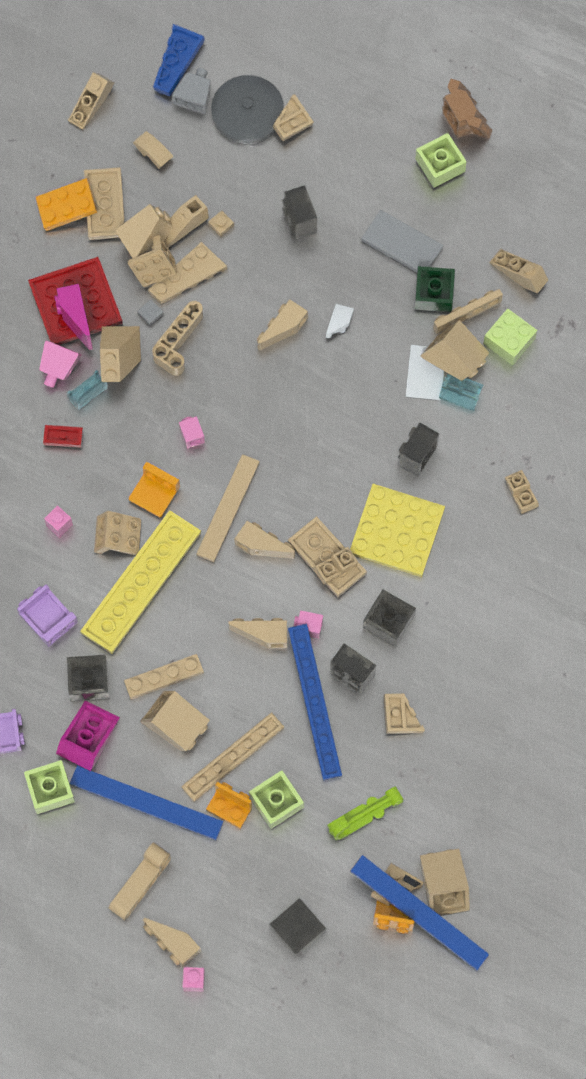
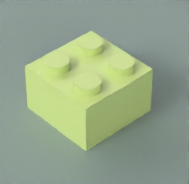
(440, 160)
(510, 337)
(49, 787)
(276, 799)

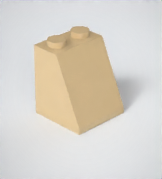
(139, 230)
(119, 351)
(456, 352)
(175, 720)
(445, 882)

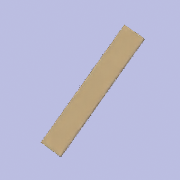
(228, 508)
(232, 757)

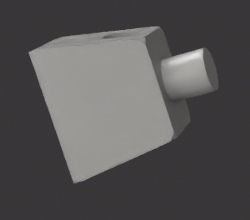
(193, 91)

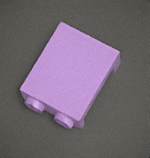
(46, 615)
(10, 735)

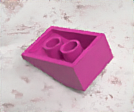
(71, 306)
(87, 735)

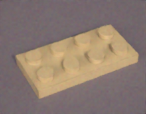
(108, 198)
(318, 544)

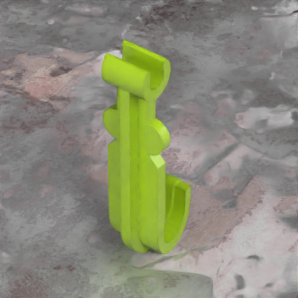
(364, 814)

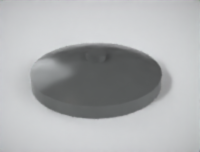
(246, 109)

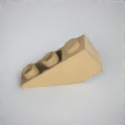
(91, 100)
(186, 219)
(524, 272)
(288, 322)
(258, 542)
(266, 633)
(178, 943)

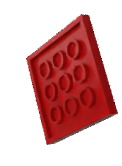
(95, 293)

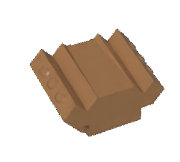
(463, 113)

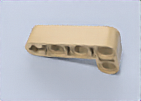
(181, 334)
(140, 882)

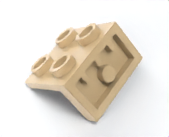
(154, 264)
(117, 533)

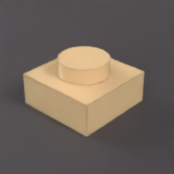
(221, 223)

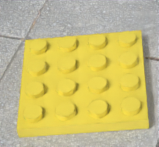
(397, 530)

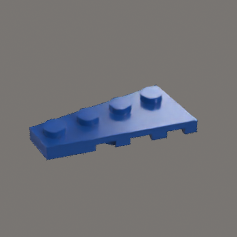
(178, 56)

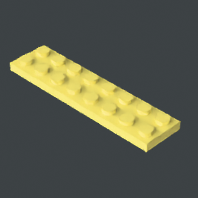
(140, 582)

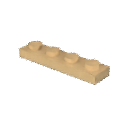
(473, 308)
(163, 676)

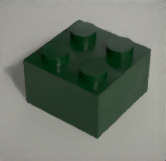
(434, 289)

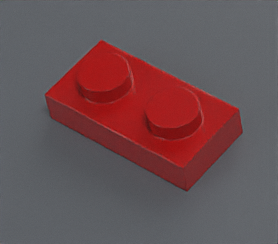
(63, 436)

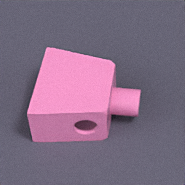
(57, 362)

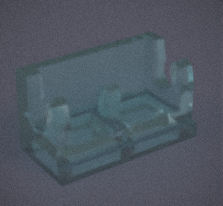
(87, 390)
(462, 393)

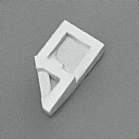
(340, 320)

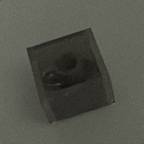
(300, 212)
(418, 449)
(389, 617)
(352, 669)
(87, 677)
(297, 928)

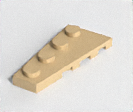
(192, 269)

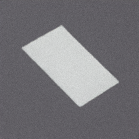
(423, 377)

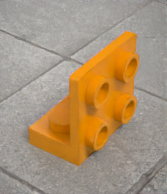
(154, 490)
(230, 805)
(391, 917)

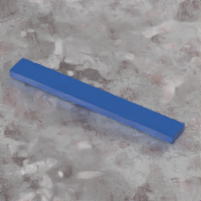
(315, 702)
(146, 803)
(419, 912)

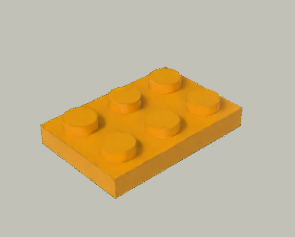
(66, 204)

